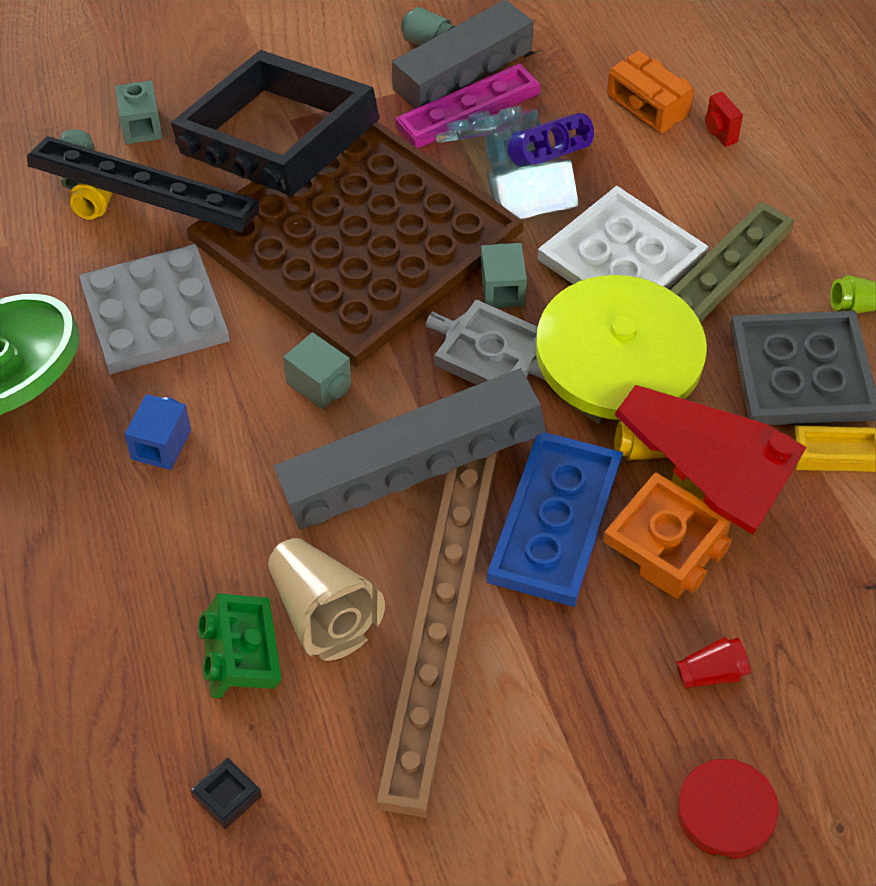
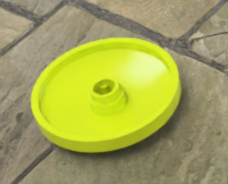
(617, 335)

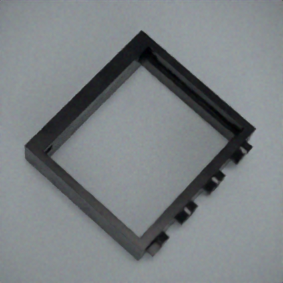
(350, 107)

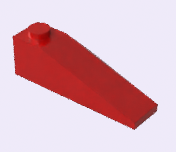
(727, 456)

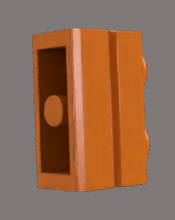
(650, 91)

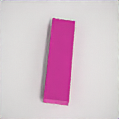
(492, 94)

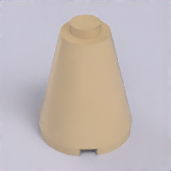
(324, 599)

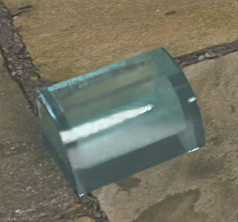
(535, 188)

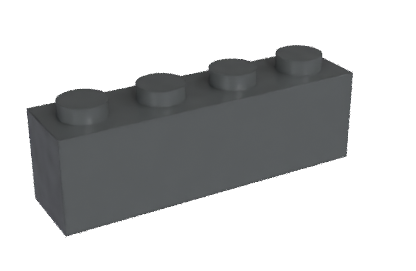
(462, 54)

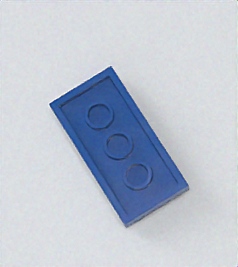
(555, 519)

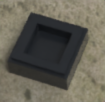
(226, 793)

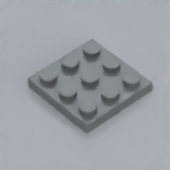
(153, 308)

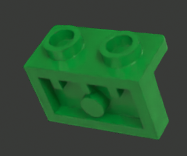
(239, 644)

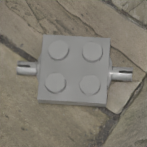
(485, 344)

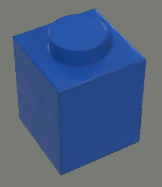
(158, 431)

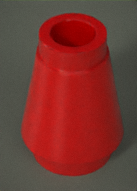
(715, 664)

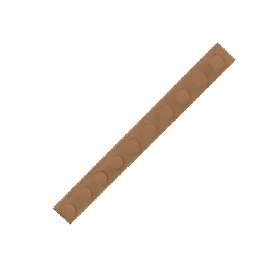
(436, 641)

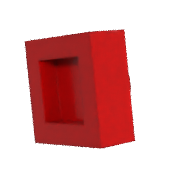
(723, 119)

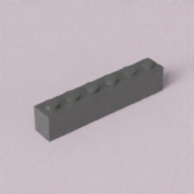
(410, 448)

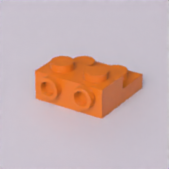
(669, 535)

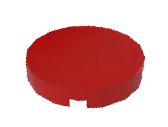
(727, 808)

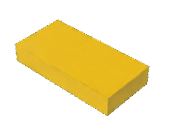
(837, 448)

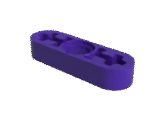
(540, 137)

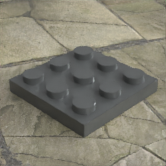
(804, 368)

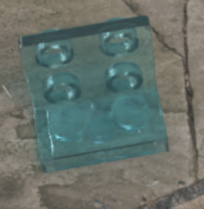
(497, 132)

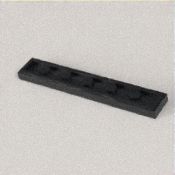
(144, 183)

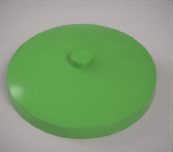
(35, 346)

